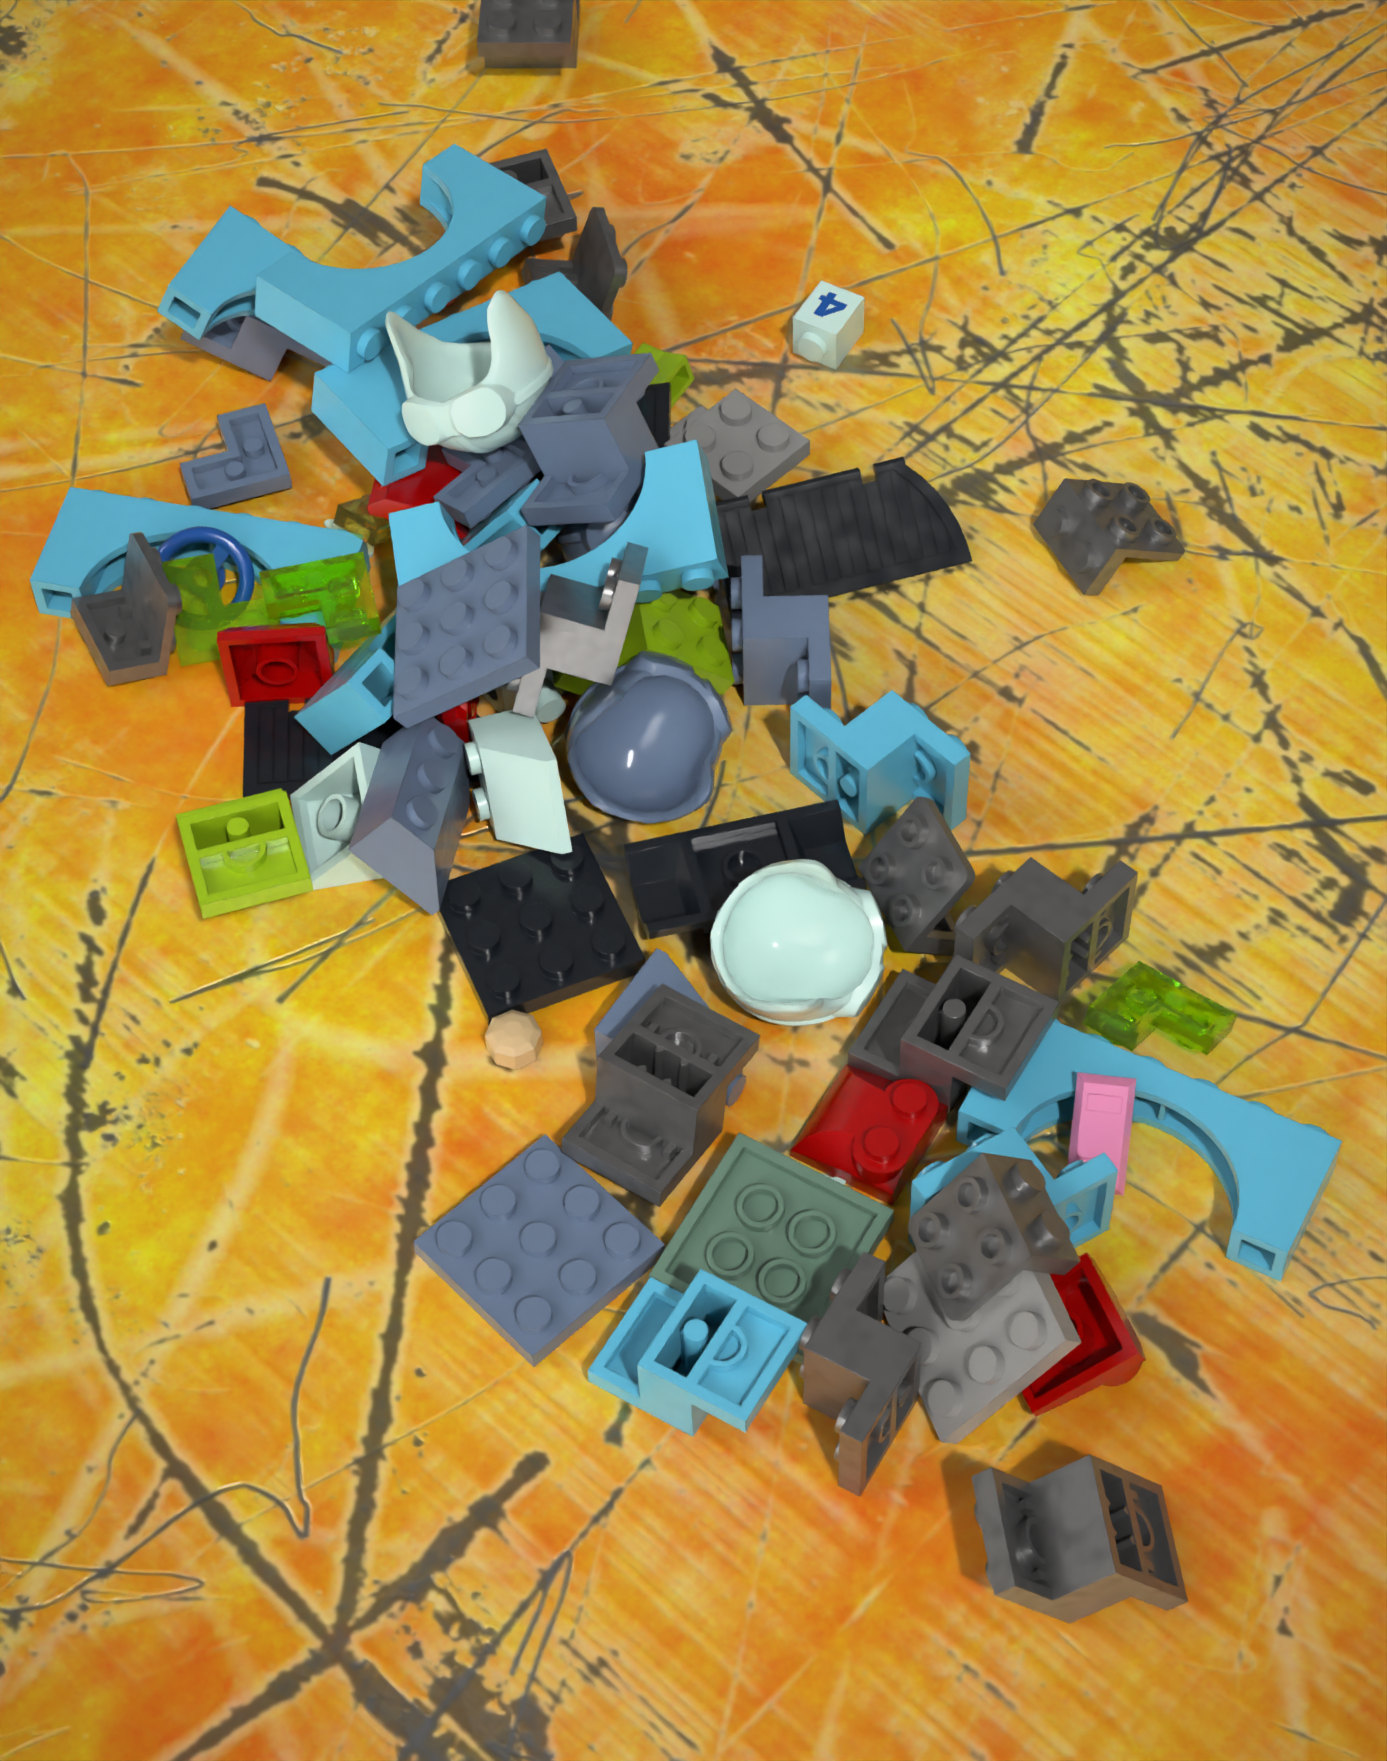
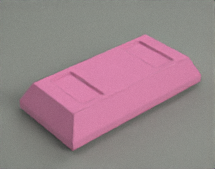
(1103, 1121)

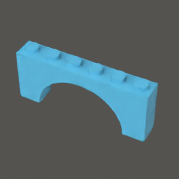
(222, 274)
(345, 310)
(367, 403)
(671, 518)
(93, 530)
(363, 688)
(1263, 1160)

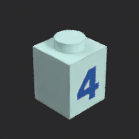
(828, 324)

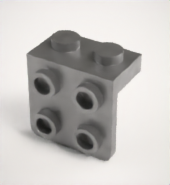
(595, 267)
(1099, 525)
(134, 626)
(918, 878)
(988, 1231)

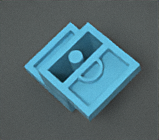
(878, 760)
(1079, 1193)
(697, 1353)

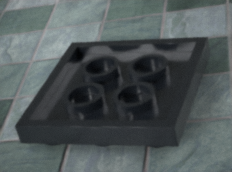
(538, 930)

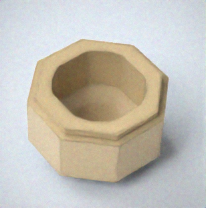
(514, 1039)

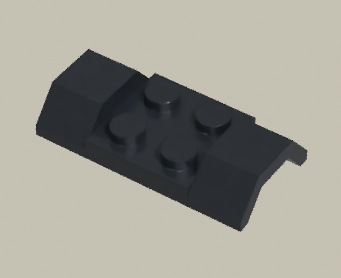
(689, 874)

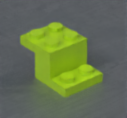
(678, 627)
(244, 853)

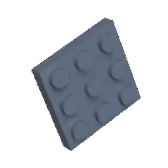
(467, 627)
(539, 1250)

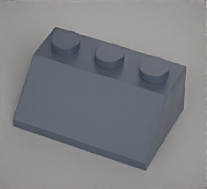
(415, 811)

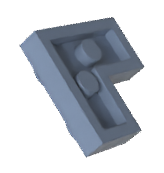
(248, 467)
(485, 480)

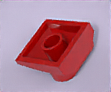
(275, 662)
(871, 1131)
(1109, 1344)

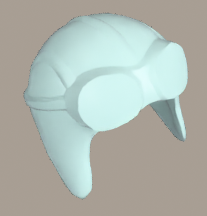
(471, 392)
(799, 944)

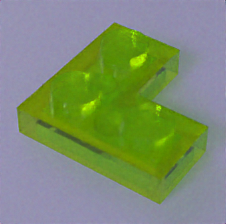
(329, 585)
(204, 610)
(1152, 1000)

